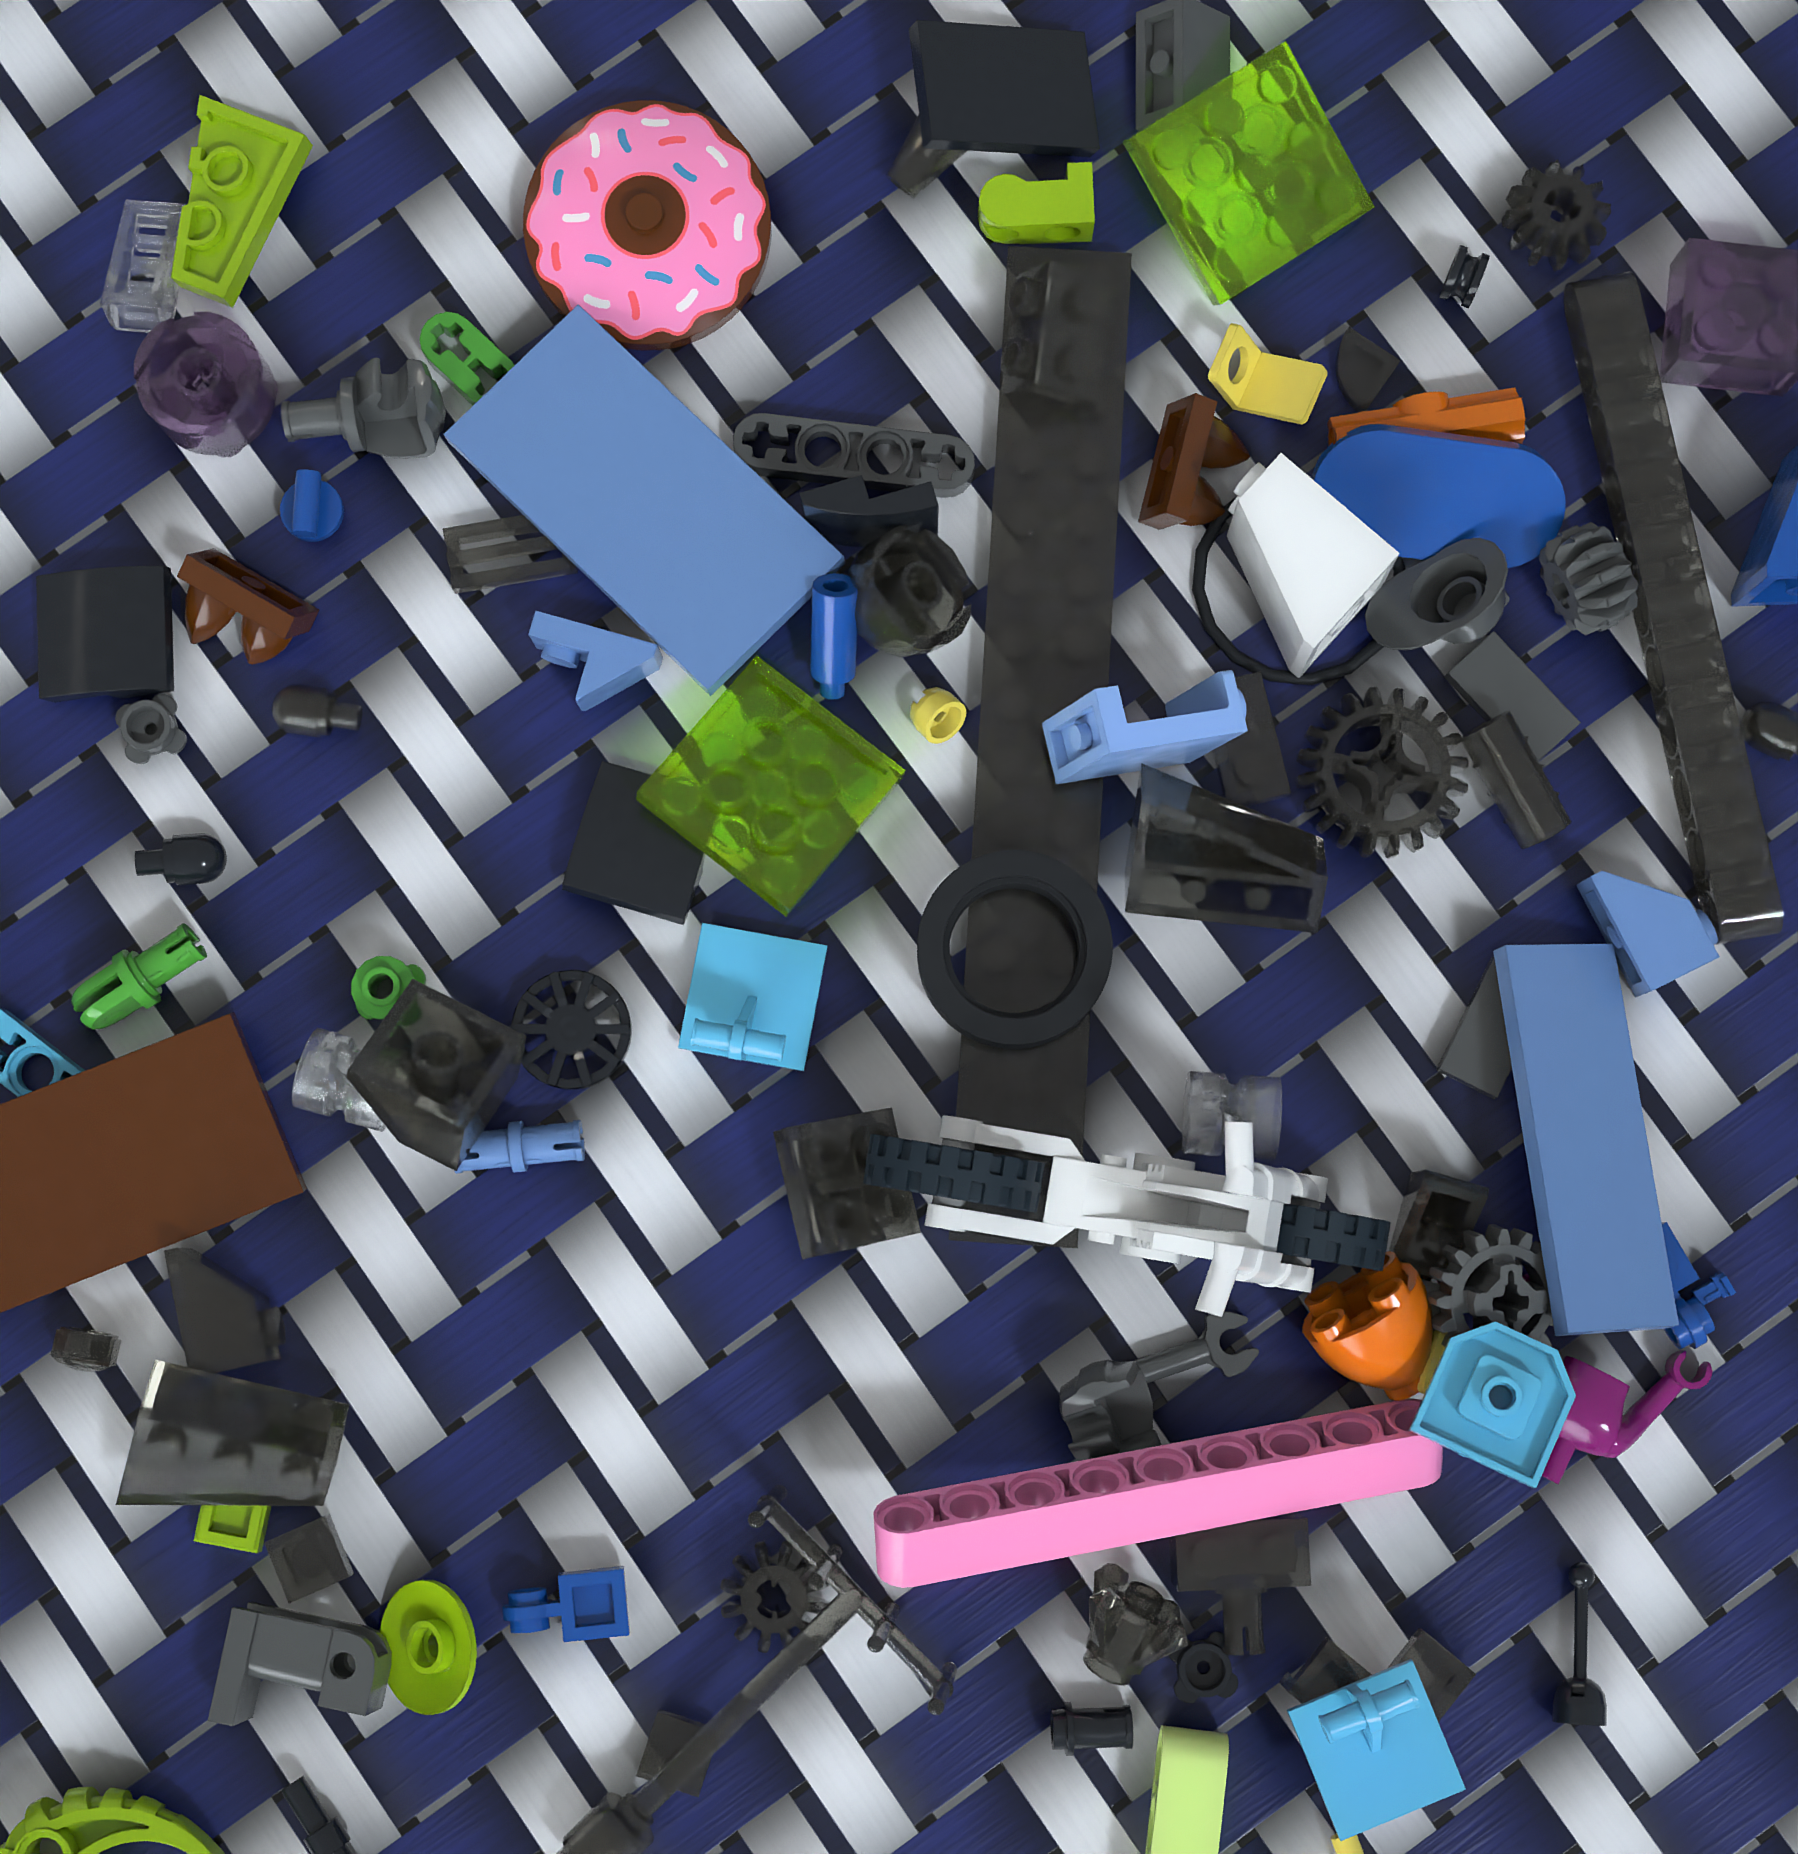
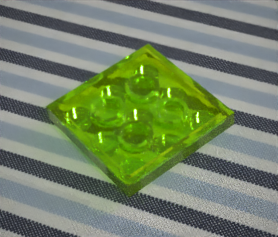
(1249, 173)
(770, 785)

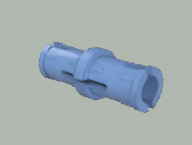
(525, 1146)

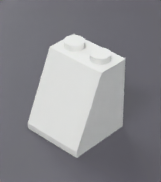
(1304, 558)

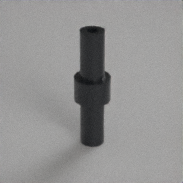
(324, 1834)

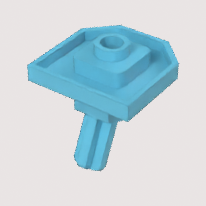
(1497, 1401)

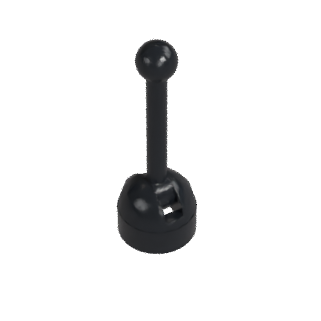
(1578, 1697)

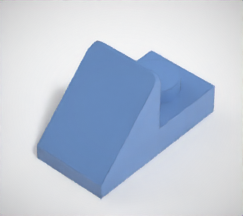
(610, 657)

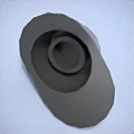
(1445, 597)

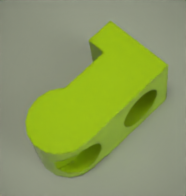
(1039, 210)

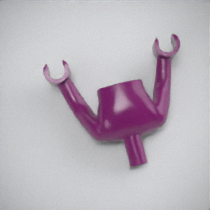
(1597, 1416)

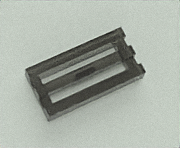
(494, 529)

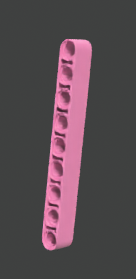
(1151, 1493)

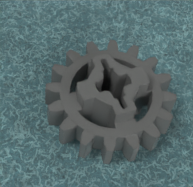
(1488, 1271)

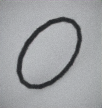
(1244, 661)

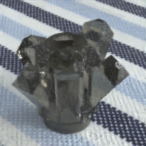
(1129, 1626)

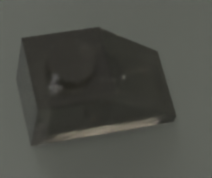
(221, 1316)

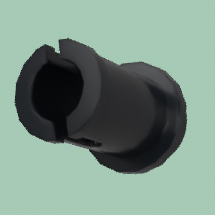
(1091, 1728)

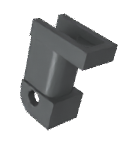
(300, 1653)

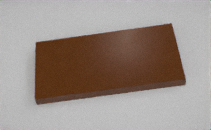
(136, 1159)

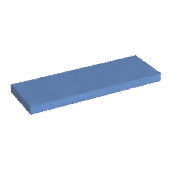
(1585, 1139)

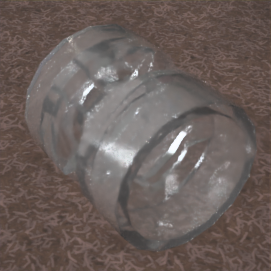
(322, 1080)
(1213, 1100)

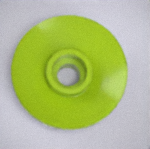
(429, 1646)

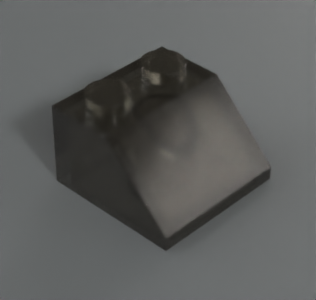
(437, 1072)

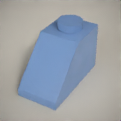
(1651, 930)

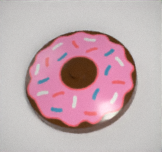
(648, 223)

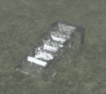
(142, 304)

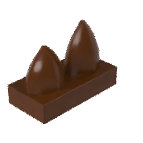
(1186, 442)
(224, 587)

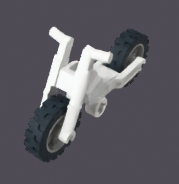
(1159, 1207)

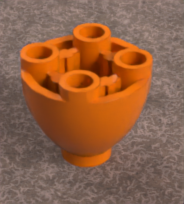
(1374, 1327)

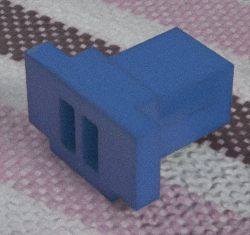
(1717, 1287)

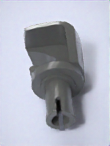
(375, 412)
(1108, 1410)

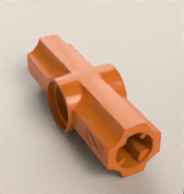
(1482, 415)

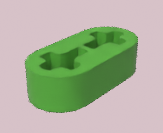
(478, 347)

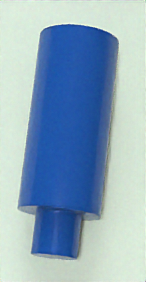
(833, 634)

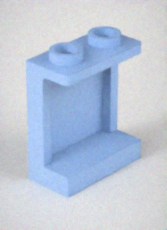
(1096, 741)

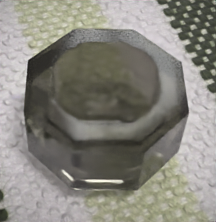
(85, 1349)

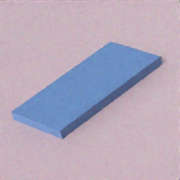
(644, 499)

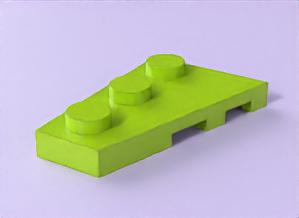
(235, 196)

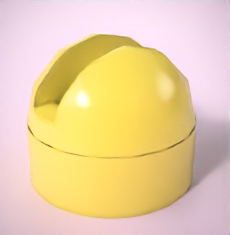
(943, 726)

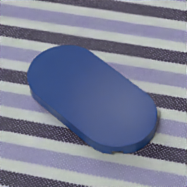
(1443, 488)

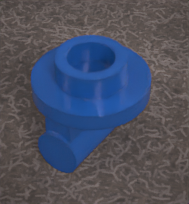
(311, 507)

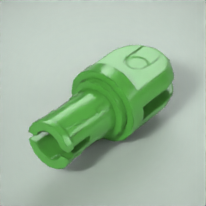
(135, 979)

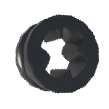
(1464, 276)

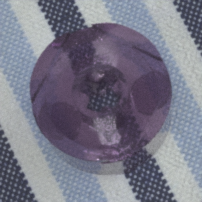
(213, 351)

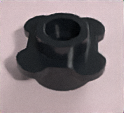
(1218, 1679)

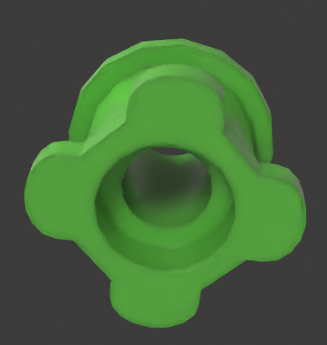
(371, 974)

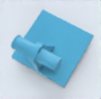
(753, 997)
(1376, 1749)

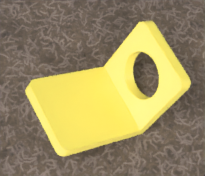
(1265, 381)

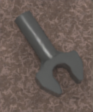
(1201, 1351)

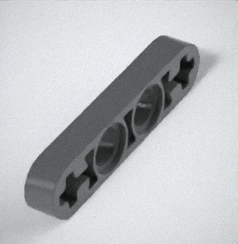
(855, 445)

